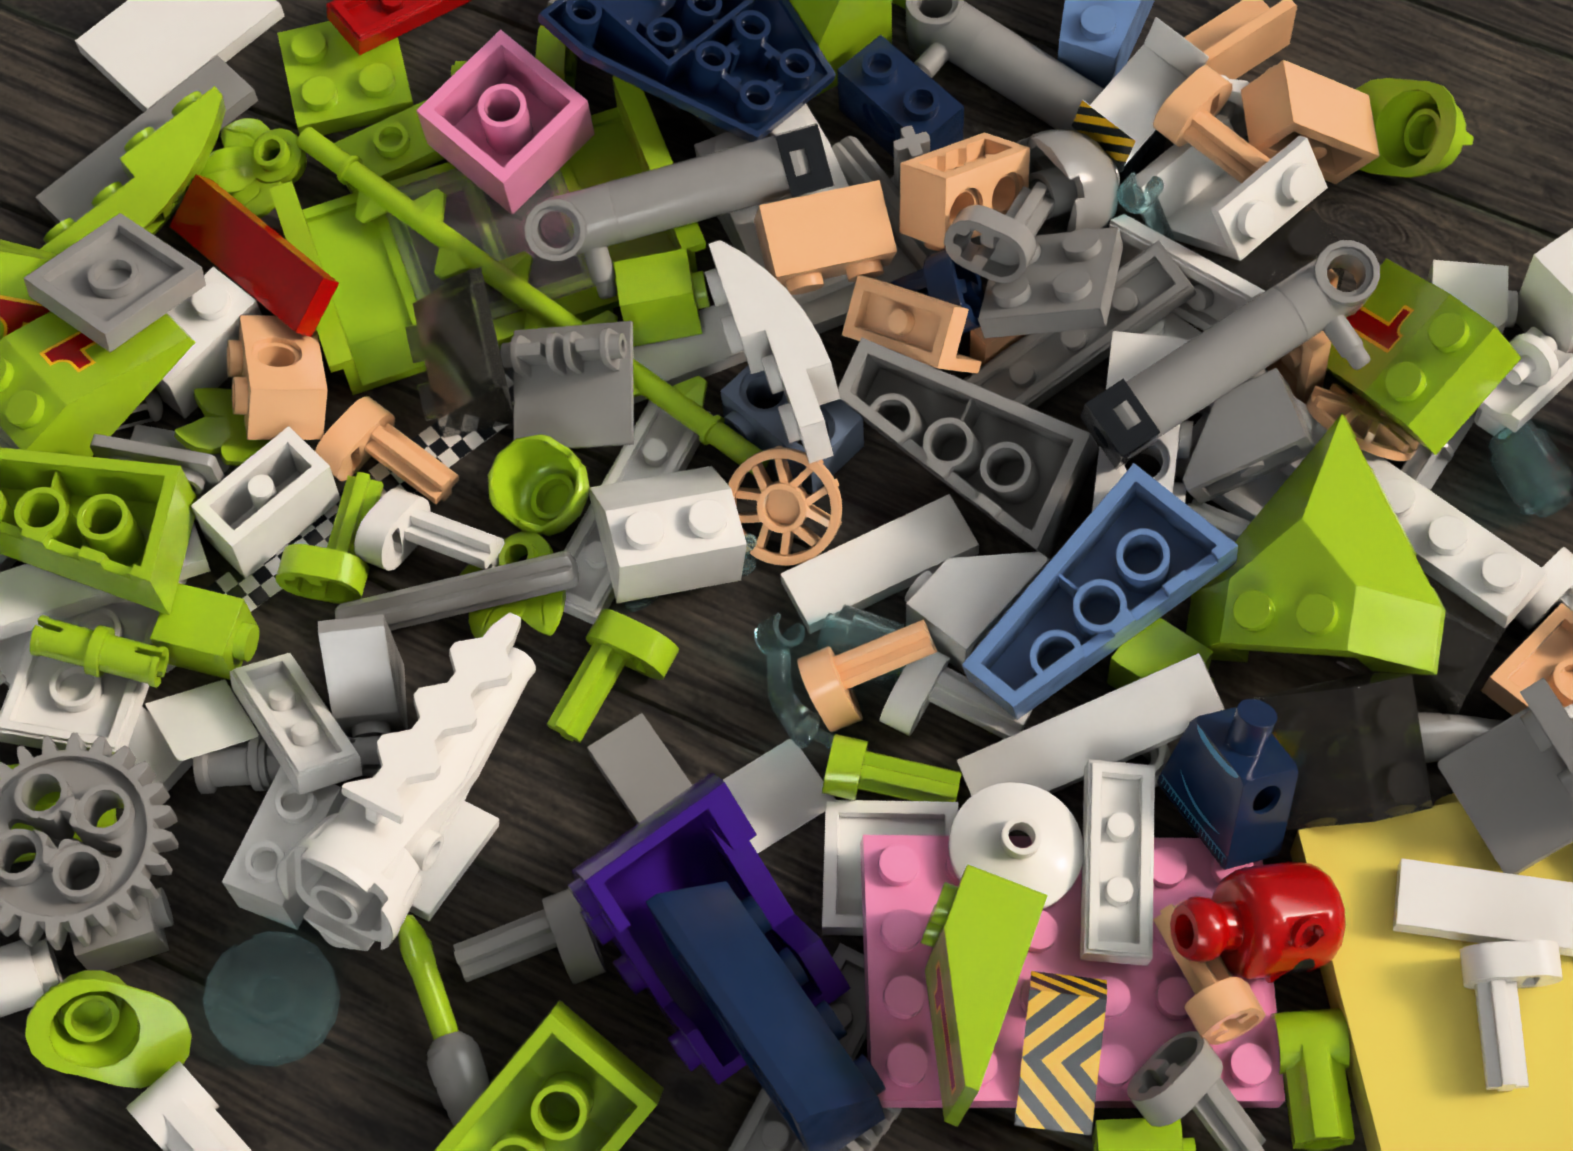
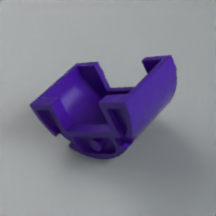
(684, 845)

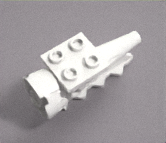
(408, 828)

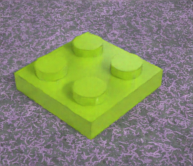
(337, 87)

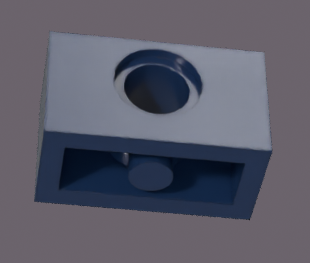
(888, 91)

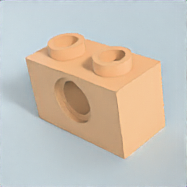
(277, 379)

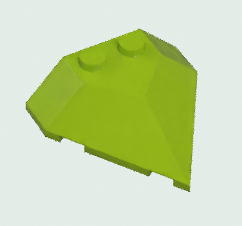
(1325, 573)

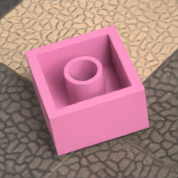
(506, 121)

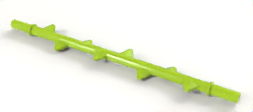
(511, 279)

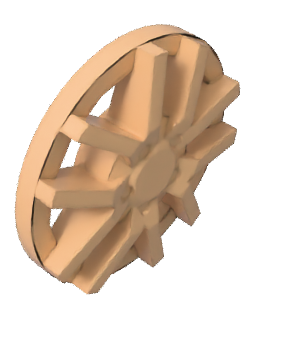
(1372, 429)
(786, 505)

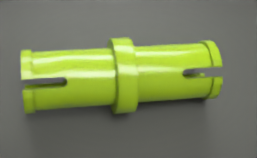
(99, 651)

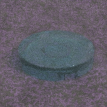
(271, 998)

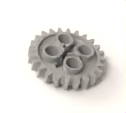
(89, 787)

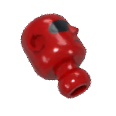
(1264, 921)

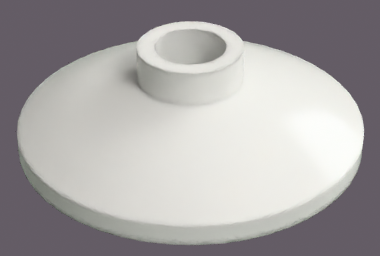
(982, 838)

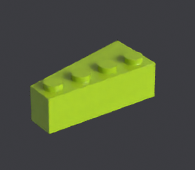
(98, 521)

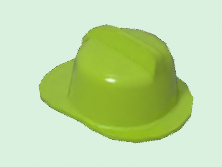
(1415, 127)
(107, 1030)

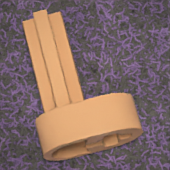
(1191, 118)
(369, 431)
(832, 676)
(1222, 1003)

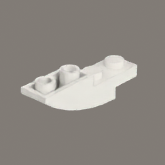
(778, 340)

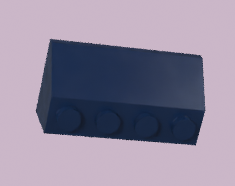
(769, 1016)

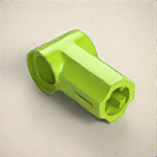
(1313, 1066)

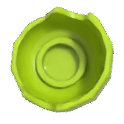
(538, 485)

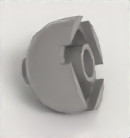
(1077, 178)

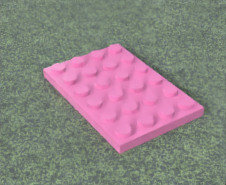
(1143, 1002)

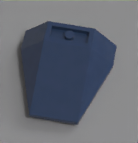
(718, 59)

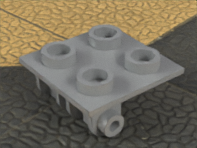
(574, 383)

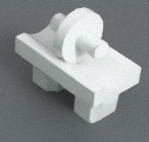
(1528, 385)

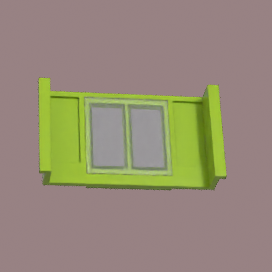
(391, 266)

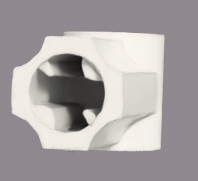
(183, 1115)

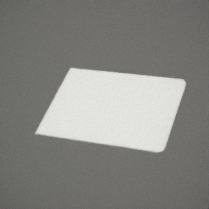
(202, 720)
(778, 793)

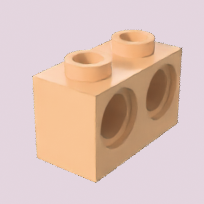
(963, 174)

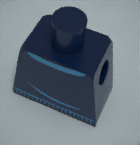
(1233, 782)

